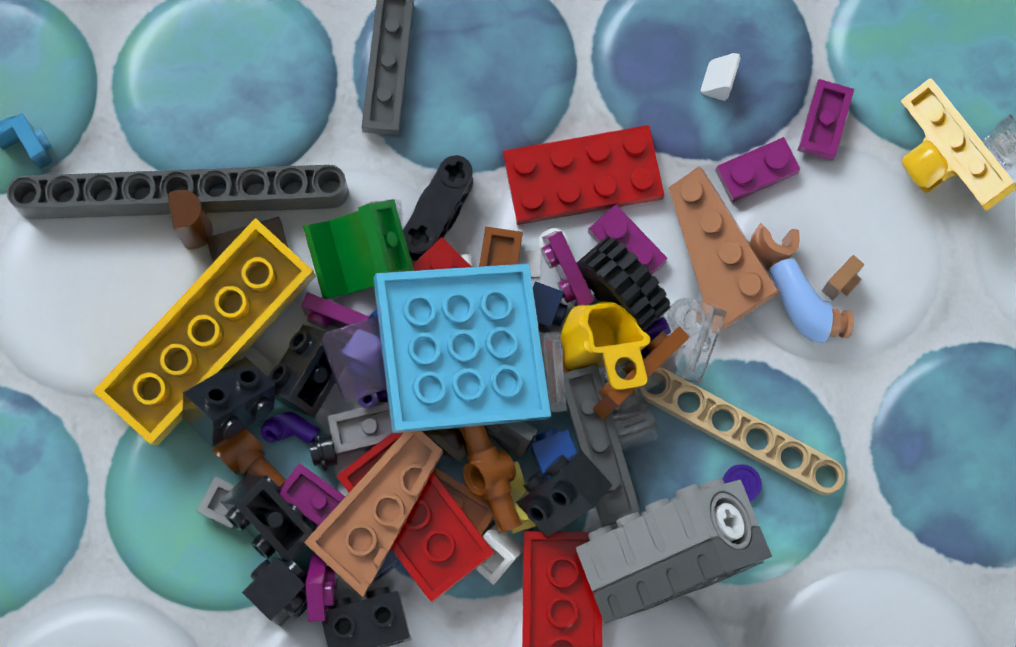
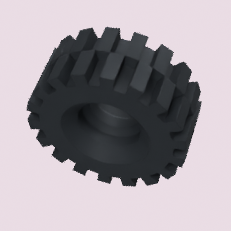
(621, 279)

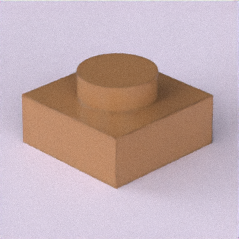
(844, 279)

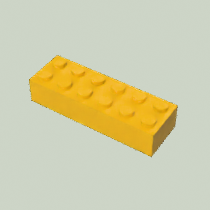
(205, 331)

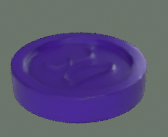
(749, 478)

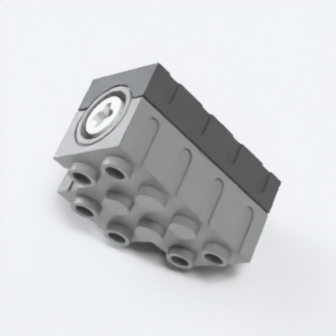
(673, 548)

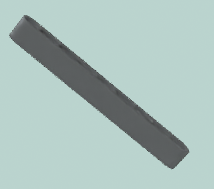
(199, 181)

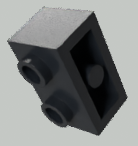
(304, 373)
(229, 401)
(563, 493)
(272, 522)
(278, 590)
(364, 615)

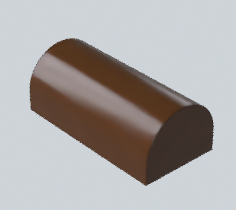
(189, 219)

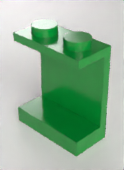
(357, 247)

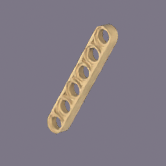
(742, 424)

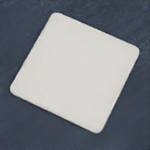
(533, 258)

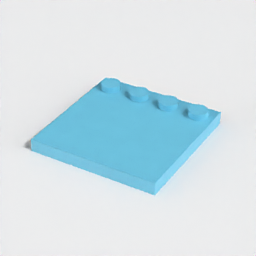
(461, 347)

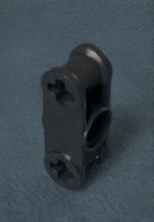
(439, 205)

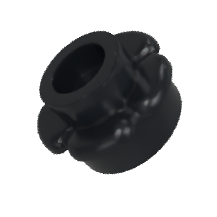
(323, 452)

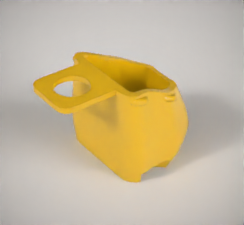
(604, 337)

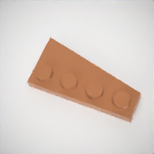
(720, 253)
(370, 517)

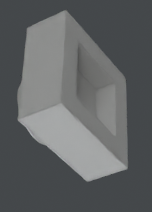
(211, 505)

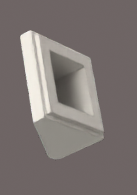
(720, 76)
(506, 551)

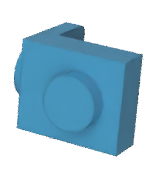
(35, 141)

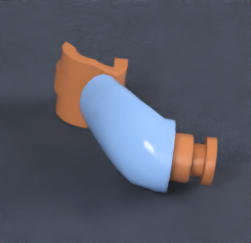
(804, 307)

